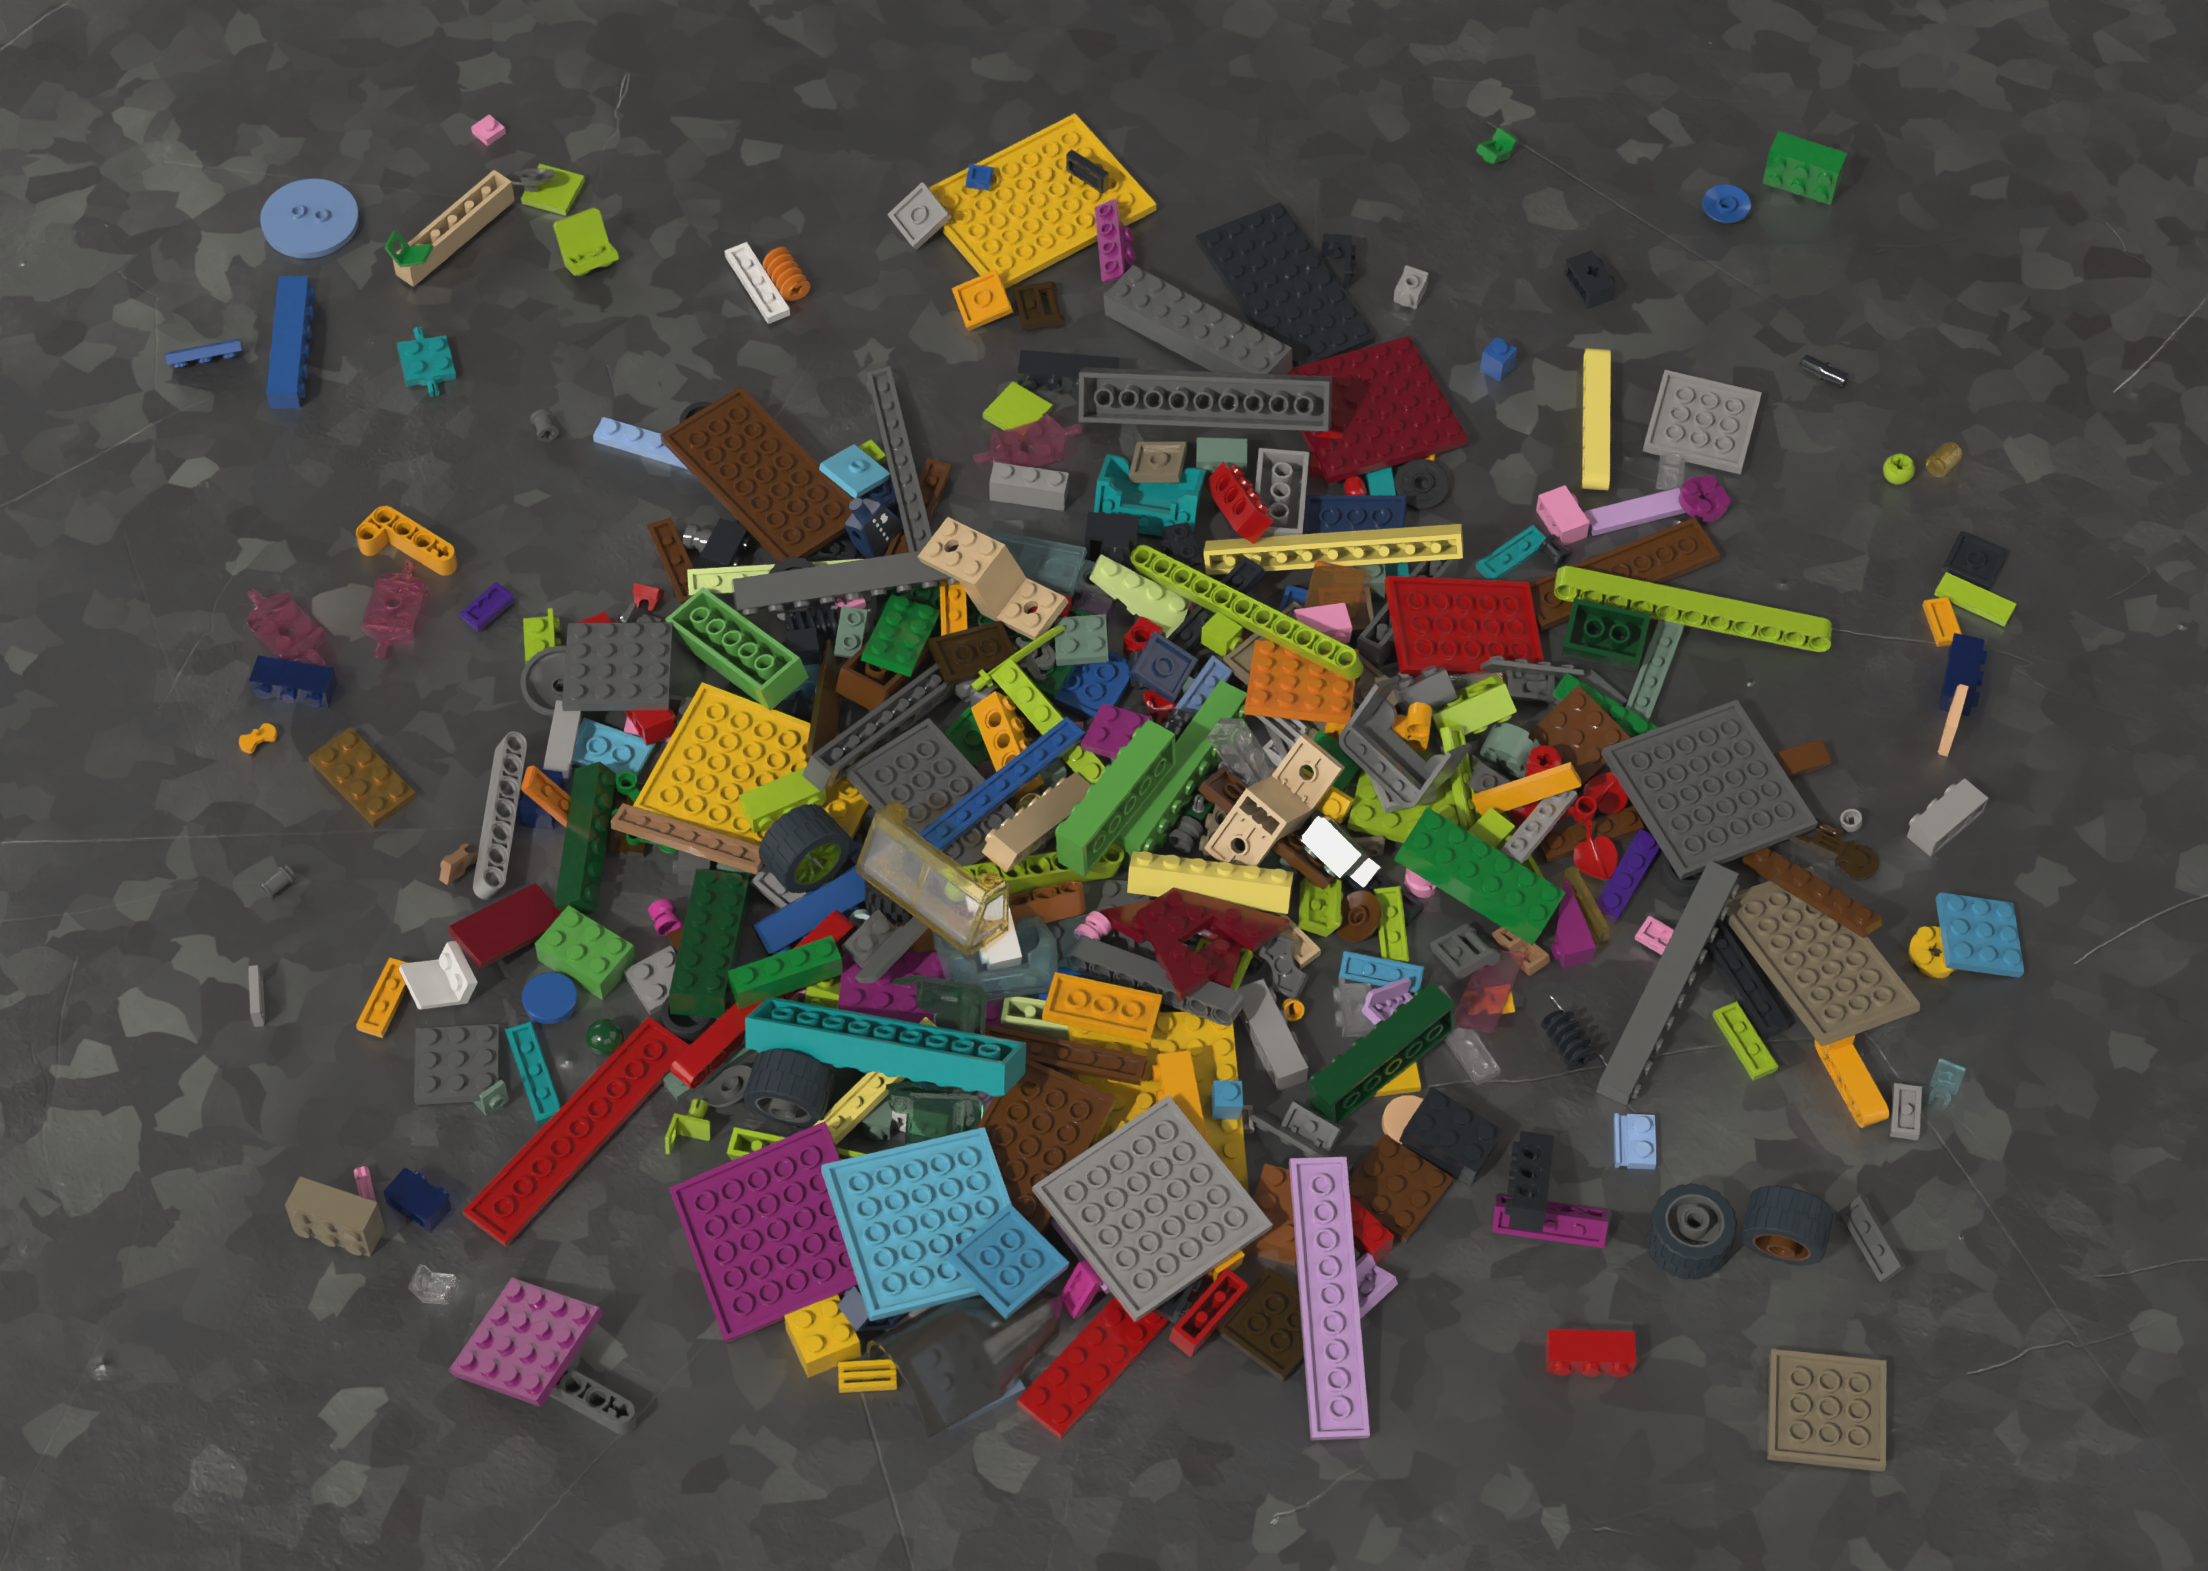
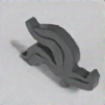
(1035, 664)

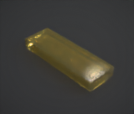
(1593, 917)

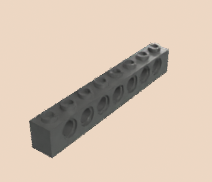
(877, 728)

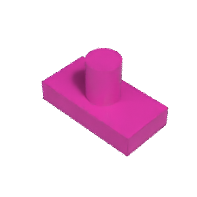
(1080, 1289)

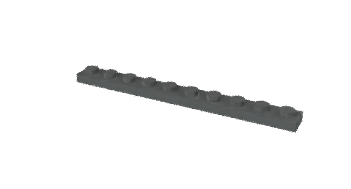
(900, 458)

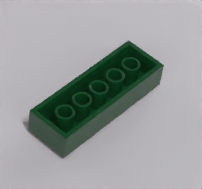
(709, 943)
(1382, 1054)

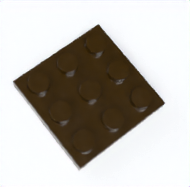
(1267, 1325)

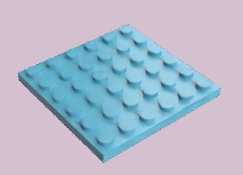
(909, 1211)

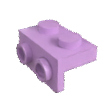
(1384, 1000)
(1372, 1283)

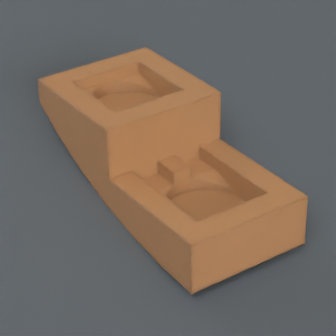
(1534, 956)

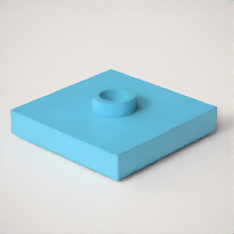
(854, 471)

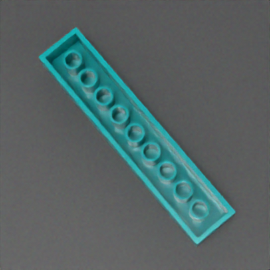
(888, 1046)

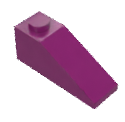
(1572, 938)

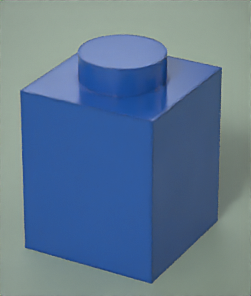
(1498, 359)

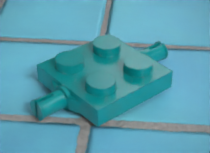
(426, 361)

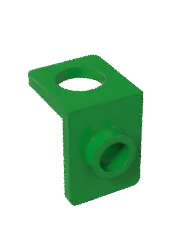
(409, 254)

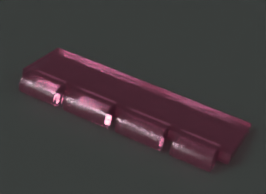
(1488, 993)

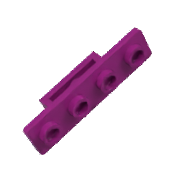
(1113, 242)

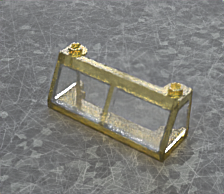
(931, 885)

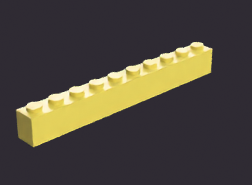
(1337, 548)

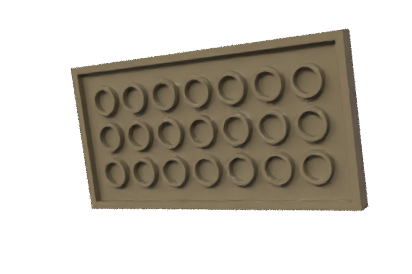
(1818, 965)

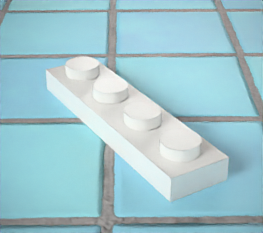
(757, 283)

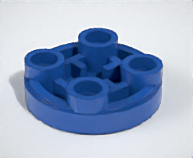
(550, 998)

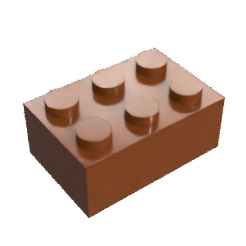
(1275, 1201)

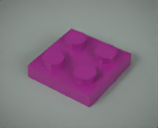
(1111, 730)

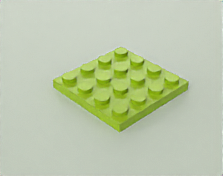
(1369, 817)

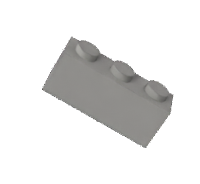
(1029, 486)
(1946, 816)

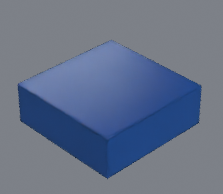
(979, 177)

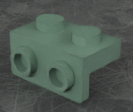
(851, 631)

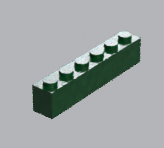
(585, 838)

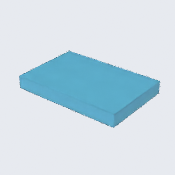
(612, 748)

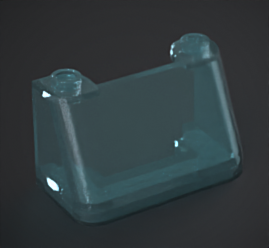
(1031, 977)

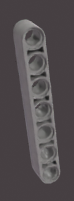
(500, 815)

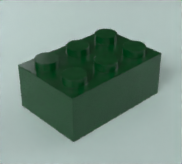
(1605, 635)

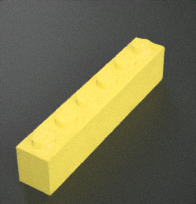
(1223, 881)

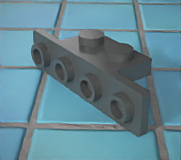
(1529, 680)
(1303, 1129)

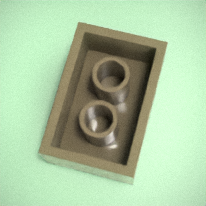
(334, 1217)

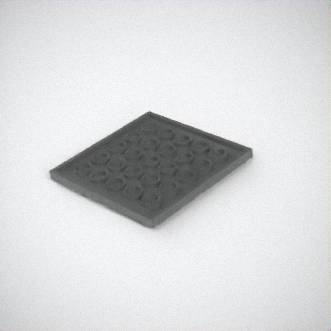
(1709, 788)

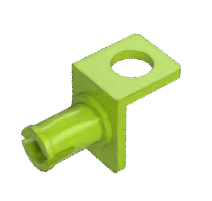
(691, 1125)

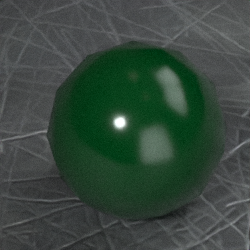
(604, 1037)

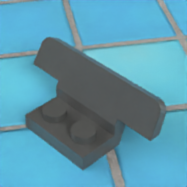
(880, 944)

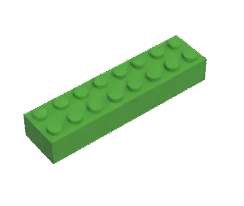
(1193, 765)

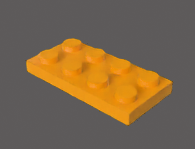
(1102, 1007)

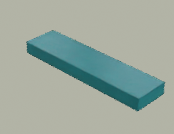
(533, 1071)

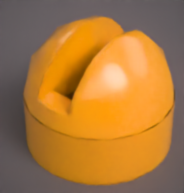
(1297, 1007)

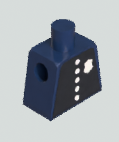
(871, 527)

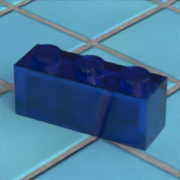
(1963, 668)
(293, 681)

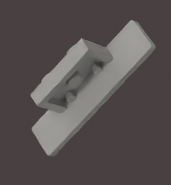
(1537, 826)

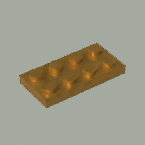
(362, 777)

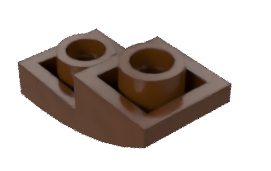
(1803, 758)

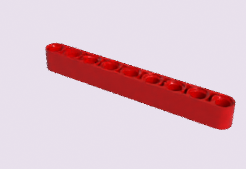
(730, 1030)

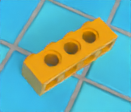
(1003, 734)

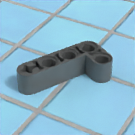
(591, 1392)

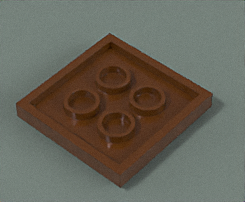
(1579, 733)
(1398, 1187)

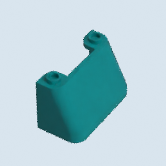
(1154, 503)

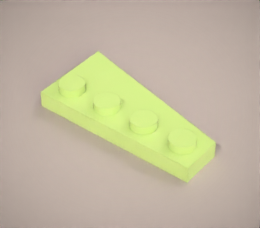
(1140, 594)

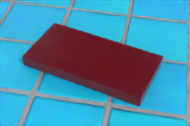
(505, 925)

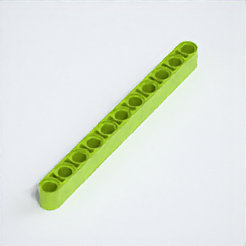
(1696, 609)
(1253, 618)

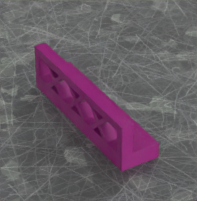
(1562, 1223)

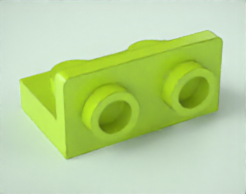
(540, 633)

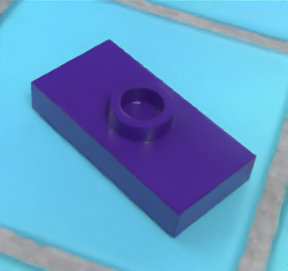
(487, 607)

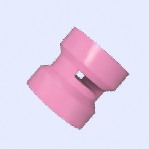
(1094, 927)

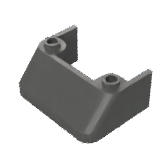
(1387, 757)

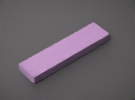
(1635, 512)

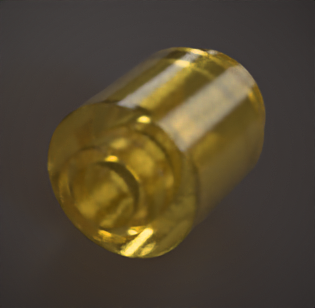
(1944, 459)

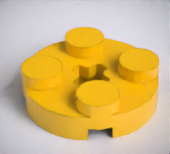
(1919, 953)

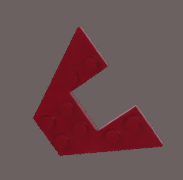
(1181, 915)
(1221, 951)

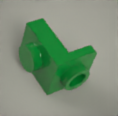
(1498, 148)

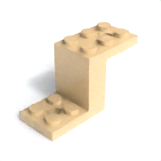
(992, 579)
(1275, 805)

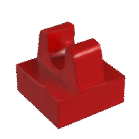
(644, 592)

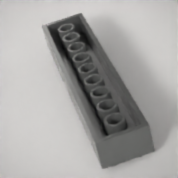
(1205, 399)

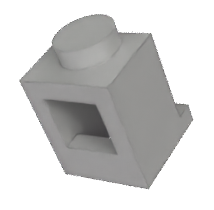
(1411, 287)

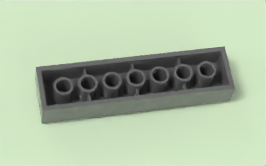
(1193, 327)

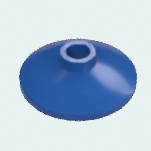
(1726, 203)

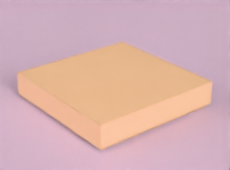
(1952, 720)

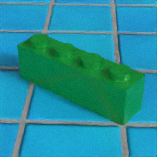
(785, 972)

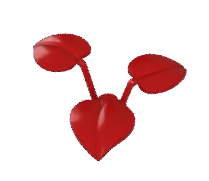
(1597, 856)

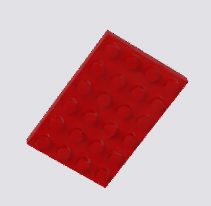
(1461, 622)

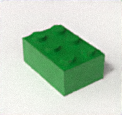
(1804, 168)

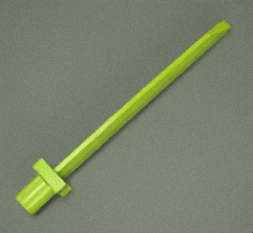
(986, 679)

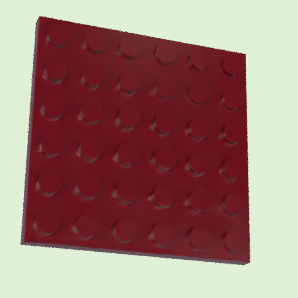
(1383, 408)

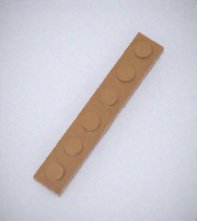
(687, 838)

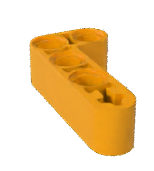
(390, 526)
(1412, 729)
(1853, 1081)

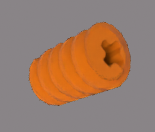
(786, 274)

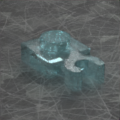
(1946, 1081)

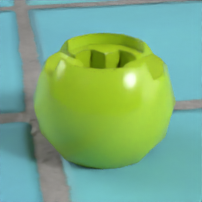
(1898, 469)

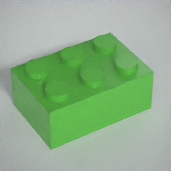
(585, 952)

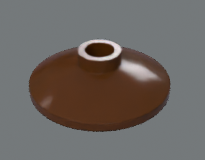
(1354, 908)

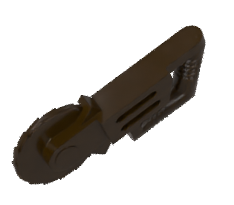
(1853, 859)

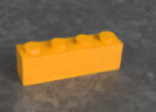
(1177, 1079)

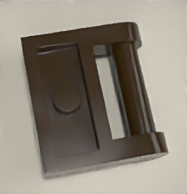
(1031, 309)

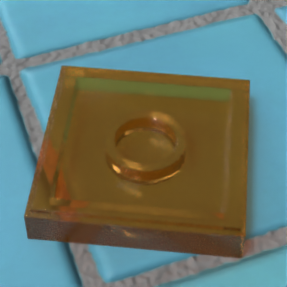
(1335, 585)

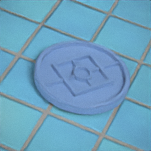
(309, 218)

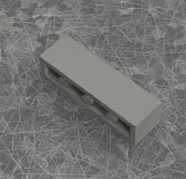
(1272, 1037)

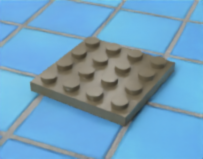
(1827, 1410)

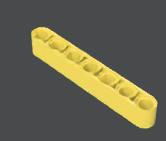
(1596, 419)

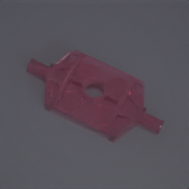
(1043, 436)
(280, 613)
(393, 624)

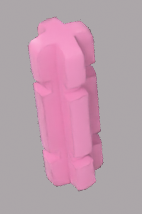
(364, 1183)

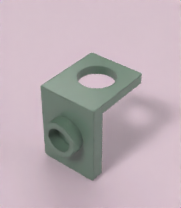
(493, 1098)

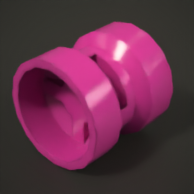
(664, 916)

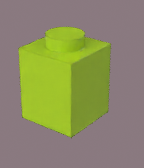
(1221, 634)

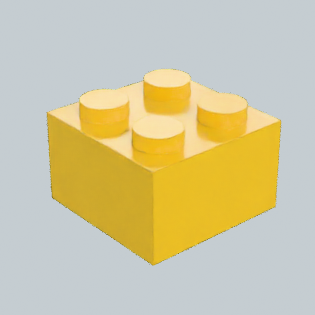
(822, 1336)

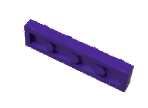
(1627, 876)

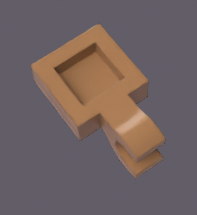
(455, 864)

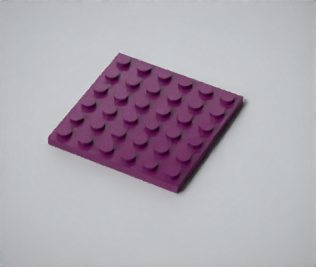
(766, 1232)

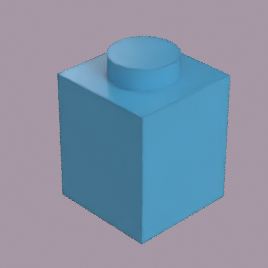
(1226, 1100)

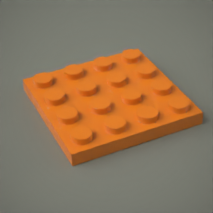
(1295, 687)

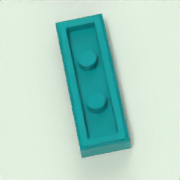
(1511, 554)

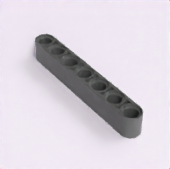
(1137, 972)

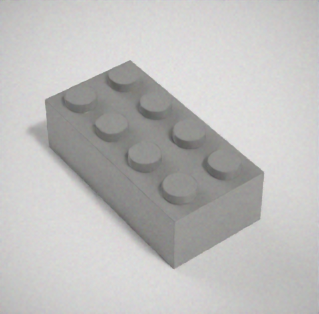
(1282, 488)

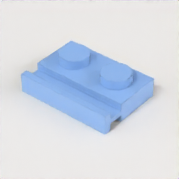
(1634, 1141)

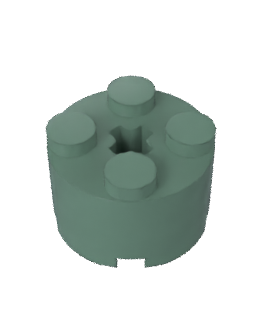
(1508, 750)

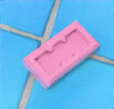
(1654, 934)

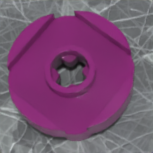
(1709, 489)

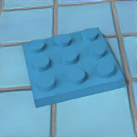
(1979, 935)
(1007, 1261)

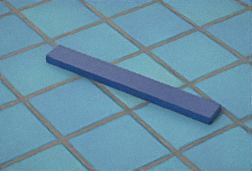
(1003, 784)

